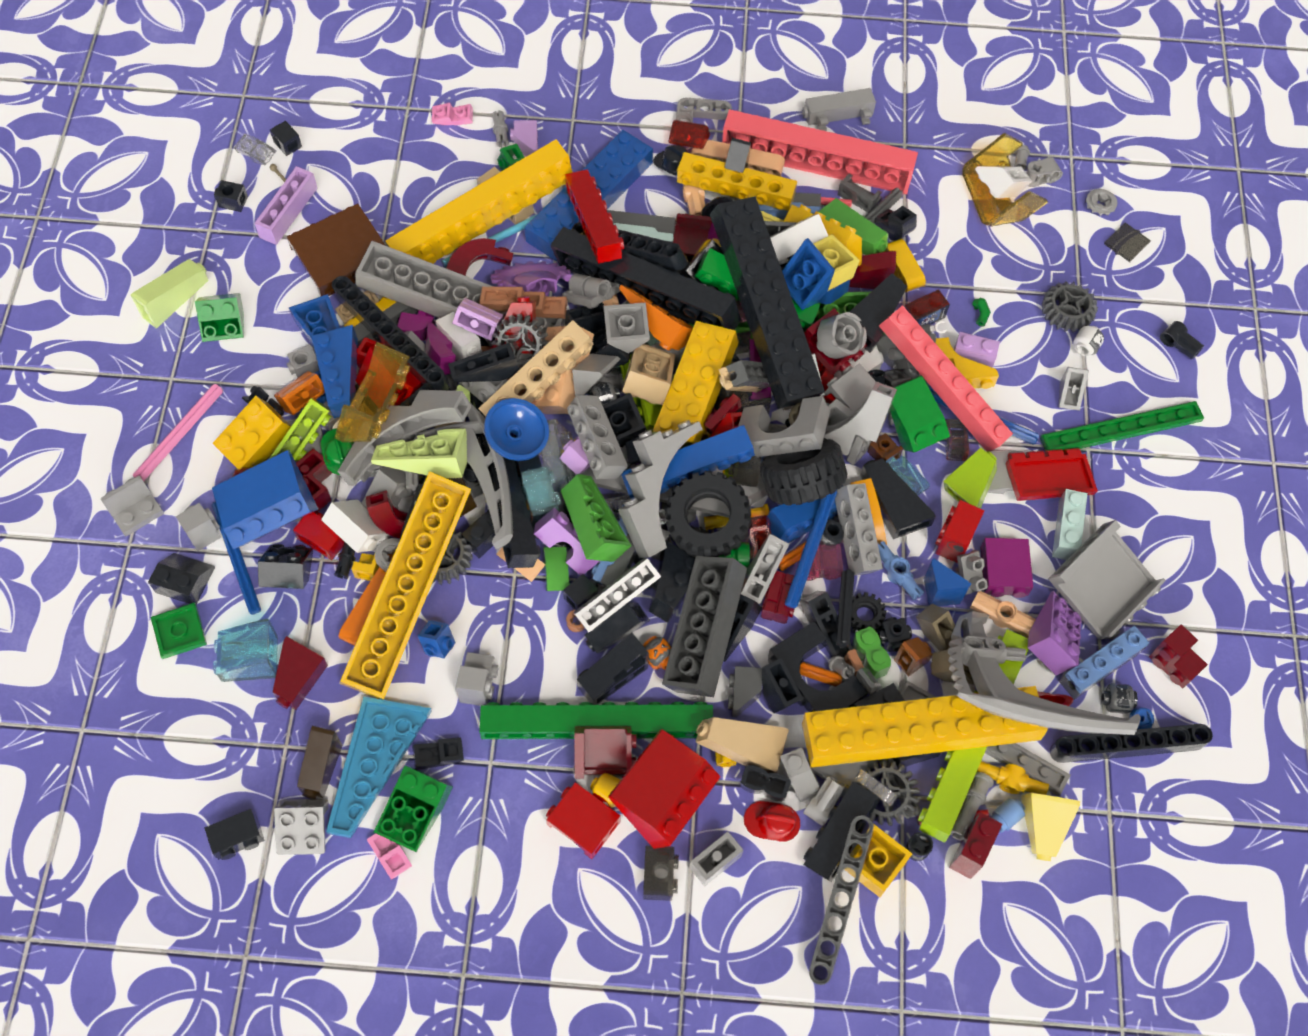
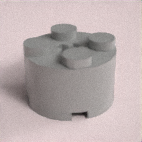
(841, 335)

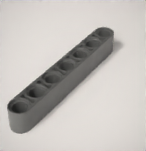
(833, 908)

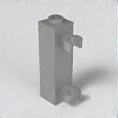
(839, 107)

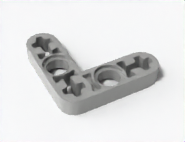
(690, 113)

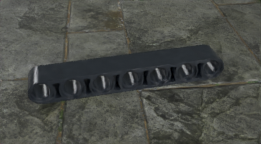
(653, 250)
(1141, 740)

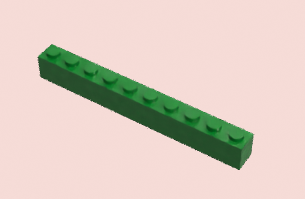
(559, 720)

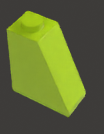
(972, 478)

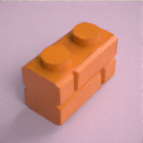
(299, 392)

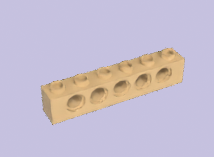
(539, 364)

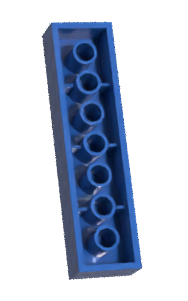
(614, 173)

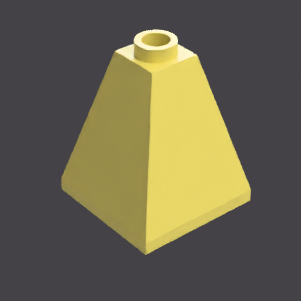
(1048, 822)

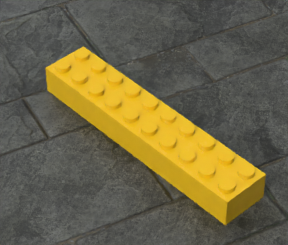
(485, 205)
(405, 586)
(908, 730)

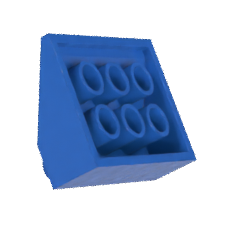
(262, 499)

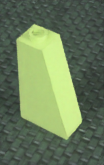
(169, 292)

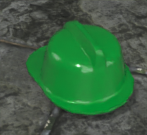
(334, 451)

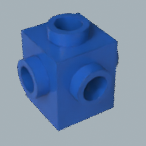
(436, 639)

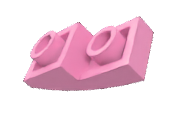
(448, 115)

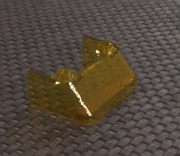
(998, 210)

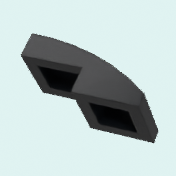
(438, 754)

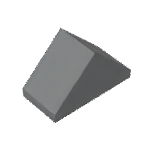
(1072, 388)

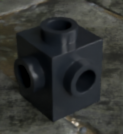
(894, 633)

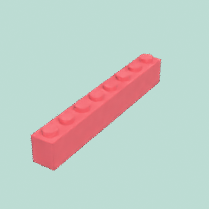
(945, 379)

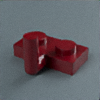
(728, 405)

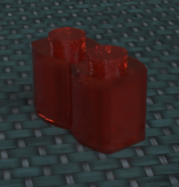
(758, 531)

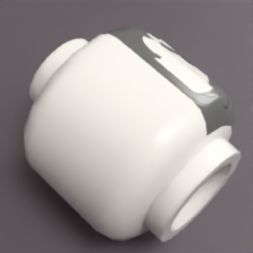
(1088, 340)

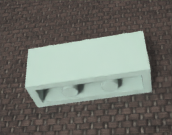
(1069, 523)

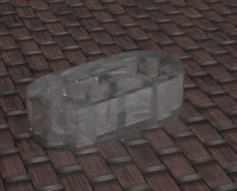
(875, 787)

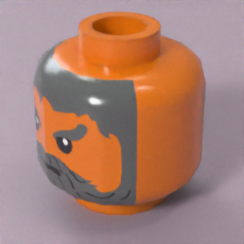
(659, 652)

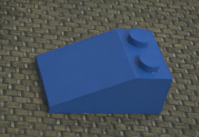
(808, 275)

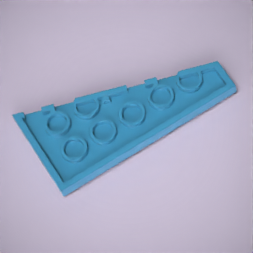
(376, 748)

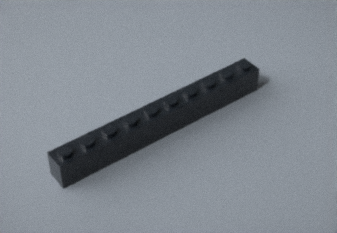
(522, 549)

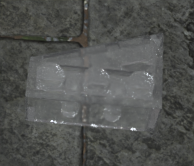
(552, 452)

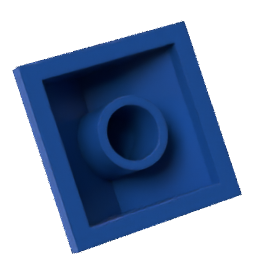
(944, 585)

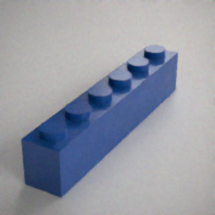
(704, 456)

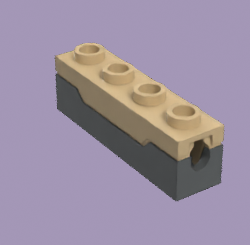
(744, 376)

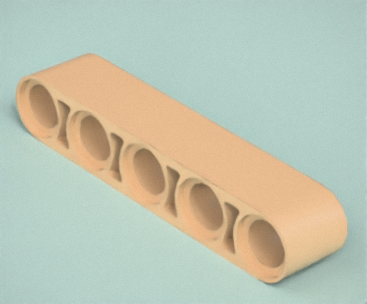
(758, 160)

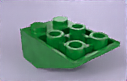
(412, 808)

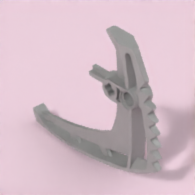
(479, 464)
(1005, 700)

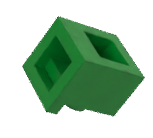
(506, 156)

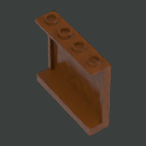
(334, 246)

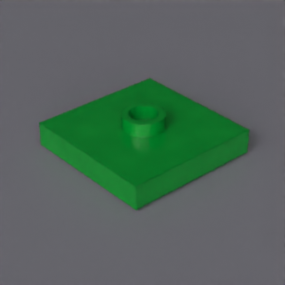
(178, 630)

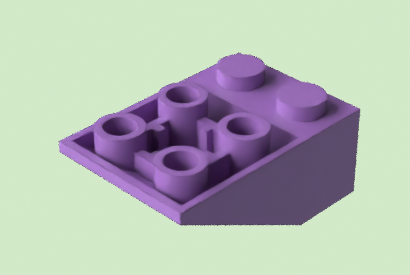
(1056, 635)

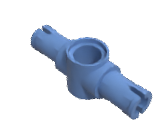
(902, 579)

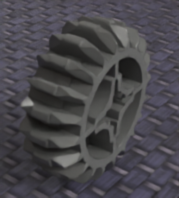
(1071, 300)
(529, 345)
(454, 567)
(885, 772)

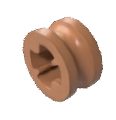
(574, 628)

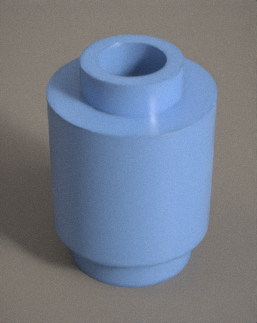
(1009, 813)

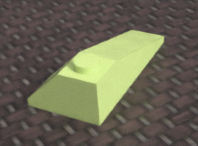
(440, 454)

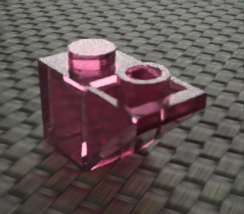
(827, 563)

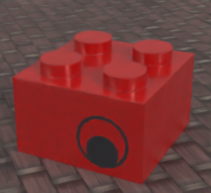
(958, 530)

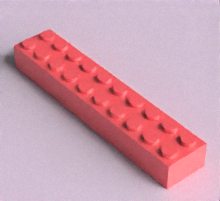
(824, 151)

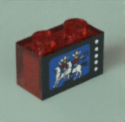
(928, 308)

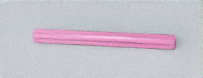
(178, 432)

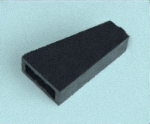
(878, 307)
(899, 504)

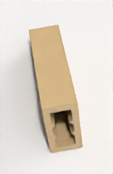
(744, 741)

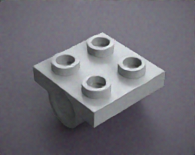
(589, 290)

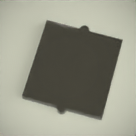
(1127, 242)

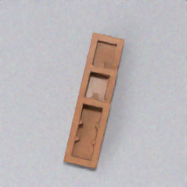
(501, 298)

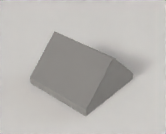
(626, 326)
(591, 371)

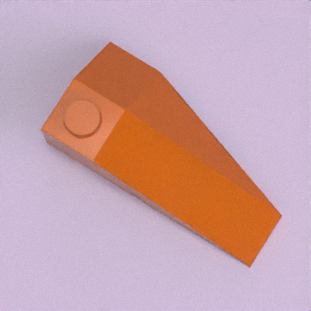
(666, 328)

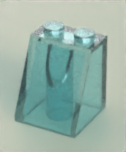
(246, 652)

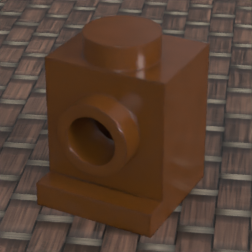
(884, 448)

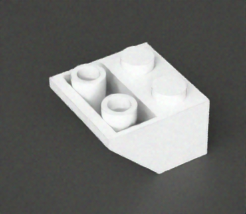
(1004, 180)

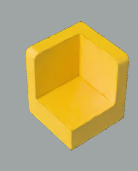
(365, 568)

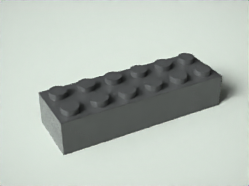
(704, 626)

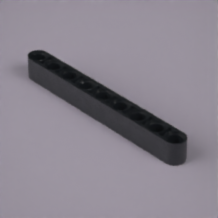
(389, 333)

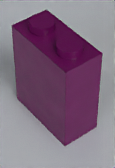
(1007, 567)

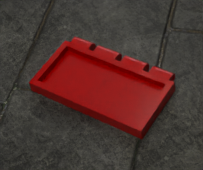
(1049, 473)

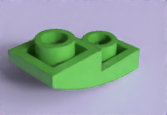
(556, 568)

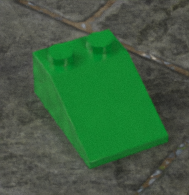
(917, 416)

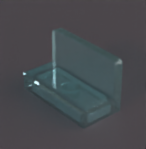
(908, 474)

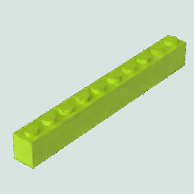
(961, 766)

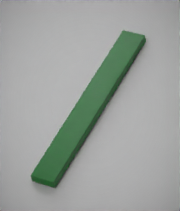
(1123, 427)

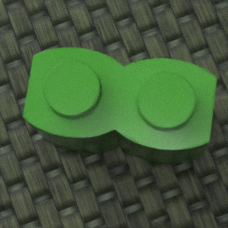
(872, 655)

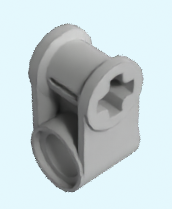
(1043, 172)

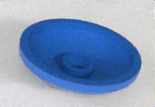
(524, 421)

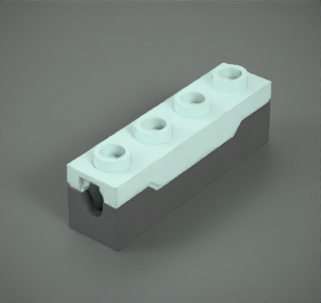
(643, 224)

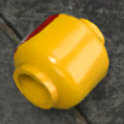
(603, 786)

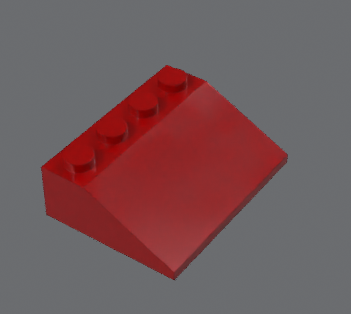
(663, 789)

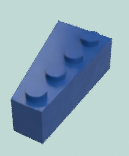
(794, 520)

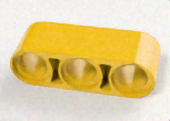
(906, 266)

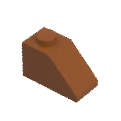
(913, 655)

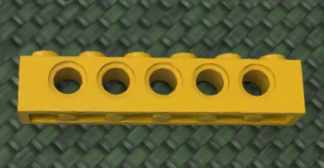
(714, 177)

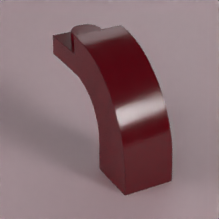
(478, 250)
(385, 514)

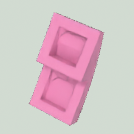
(390, 855)

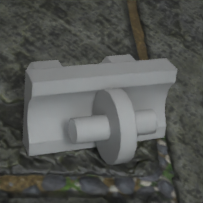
(971, 569)

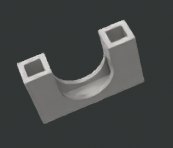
(803, 435)

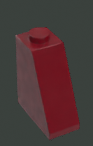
(874, 270)
(296, 673)

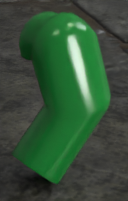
(984, 310)

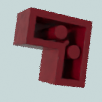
(314, 473)
(1178, 658)

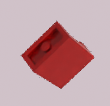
(583, 819)

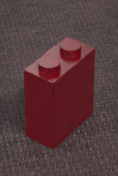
(976, 846)

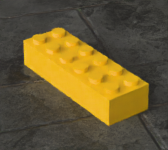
(697, 379)

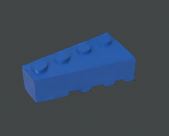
(315, 316)
(337, 365)

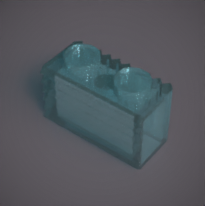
(540, 490)

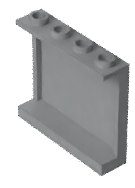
(1105, 582)

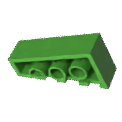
(593, 520)

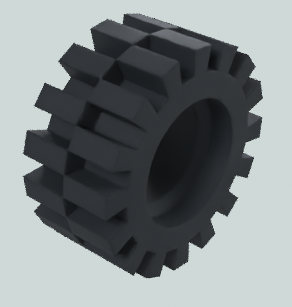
(872, 604)

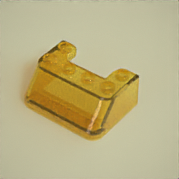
(376, 393)

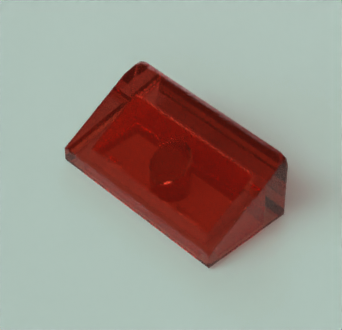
(689, 134)

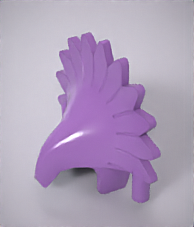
(531, 276)

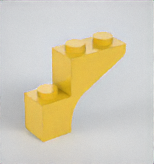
(975, 373)

